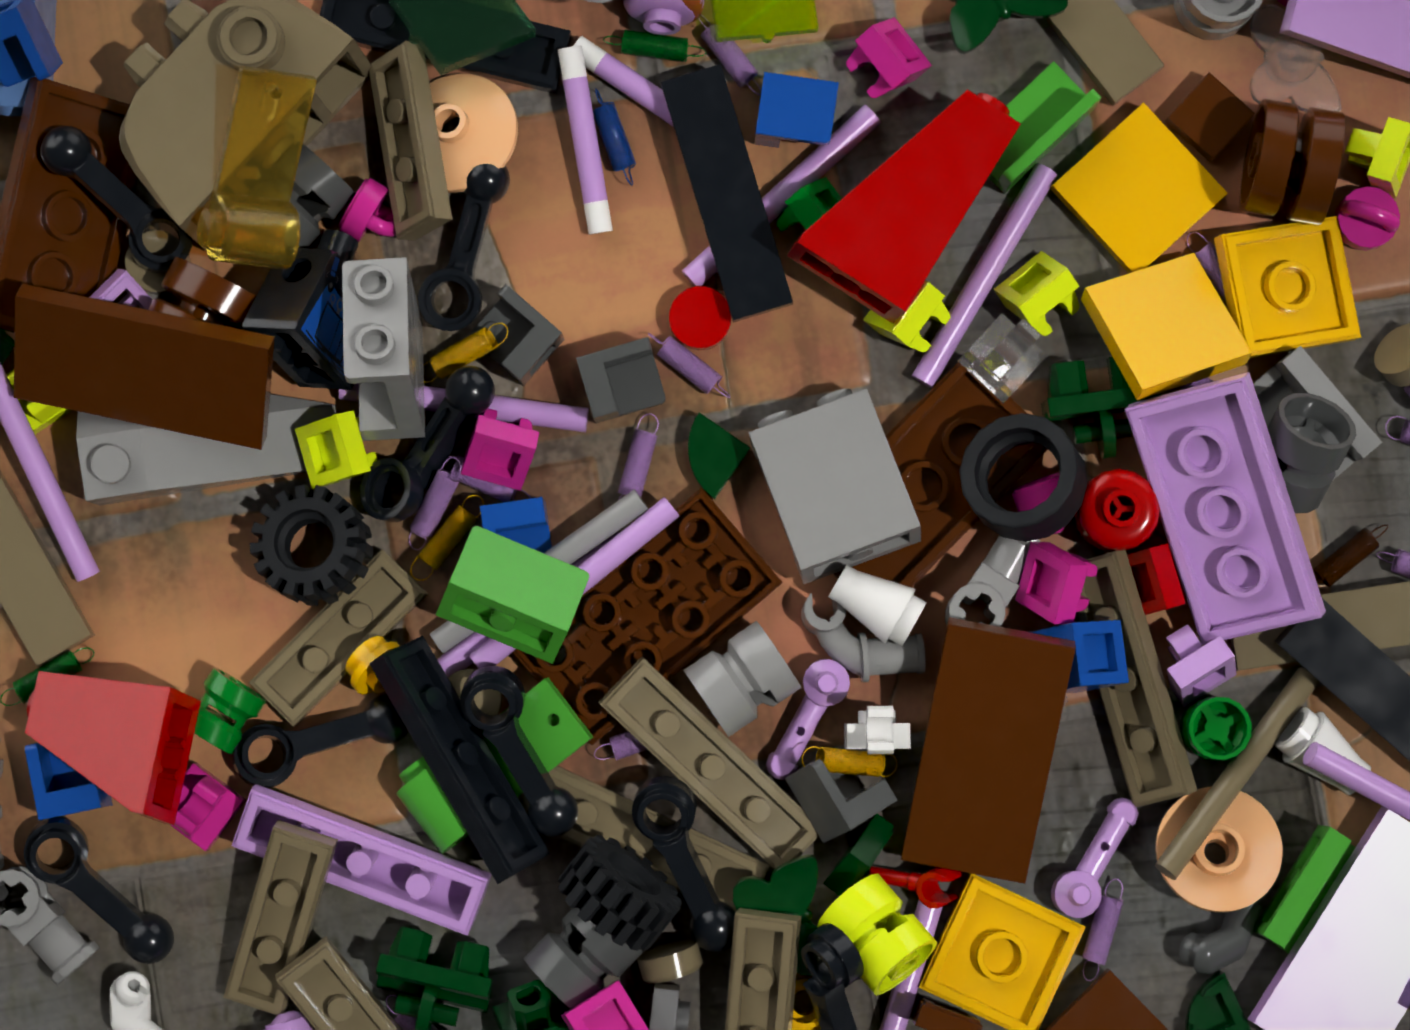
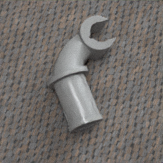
(859, 654)

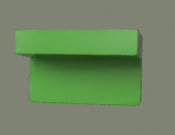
(1047, 114)
(513, 594)
(1304, 887)

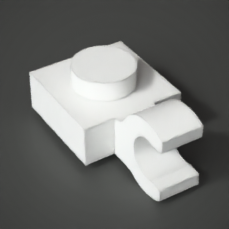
(877, 731)

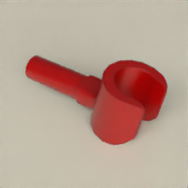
(924, 884)

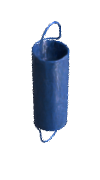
(614, 137)

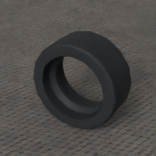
(998, 439)

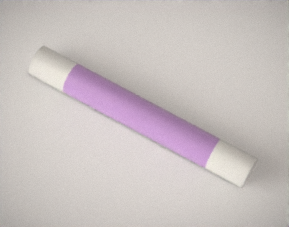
(624, 79)
(585, 139)

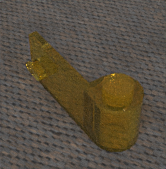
(257, 168)

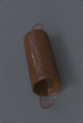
(1347, 557)

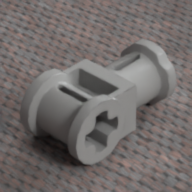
(993, 581)
(43, 925)

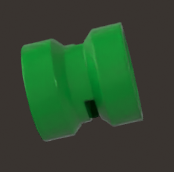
(231, 699)
(1225, 725)

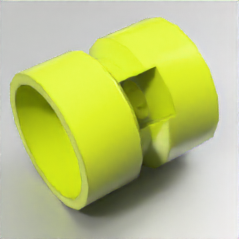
(888, 942)

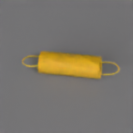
(464, 352)
(447, 538)
(851, 761)

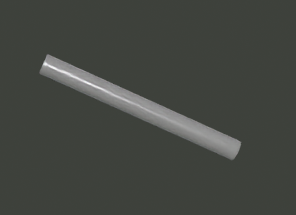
(567, 550)

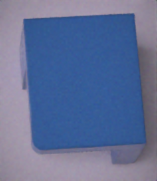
(25, 44)
(795, 110)
(520, 521)
(1098, 654)
(60, 788)

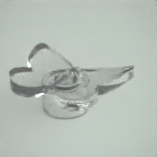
(1289, 66)

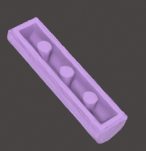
(373, 861)

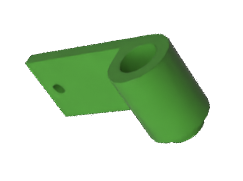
(551, 730)

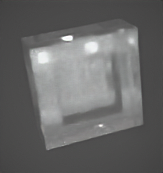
(1004, 356)

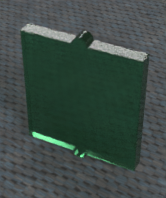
(463, 30)

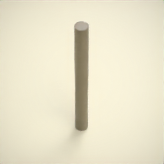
(1236, 774)

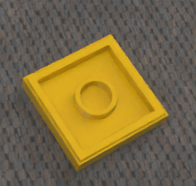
(1138, 190)
(1288, 286)
(1165, 326)
(1001, 955)

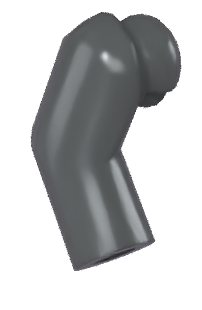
(1222, 946)

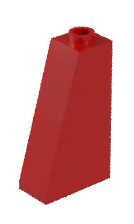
(903, 214)

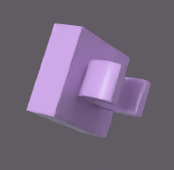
(1197, 666)

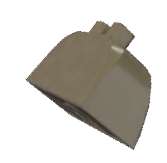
(185, 101)

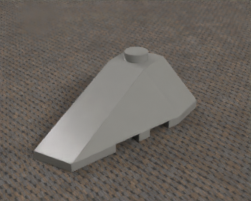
(140, 461)

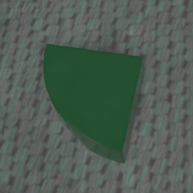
(713, 454)
(860, 855)
(1215, 1007)

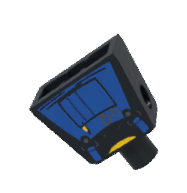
(306, 313)

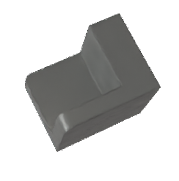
(529, 337)
(621, 380)
(836, 800)

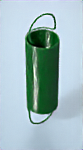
(654, 45)
(63, 664)

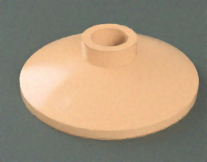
(485, 128)
(1251, 851)

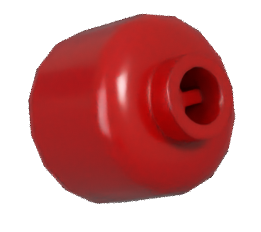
(1106, 530)

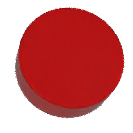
(700, 318)

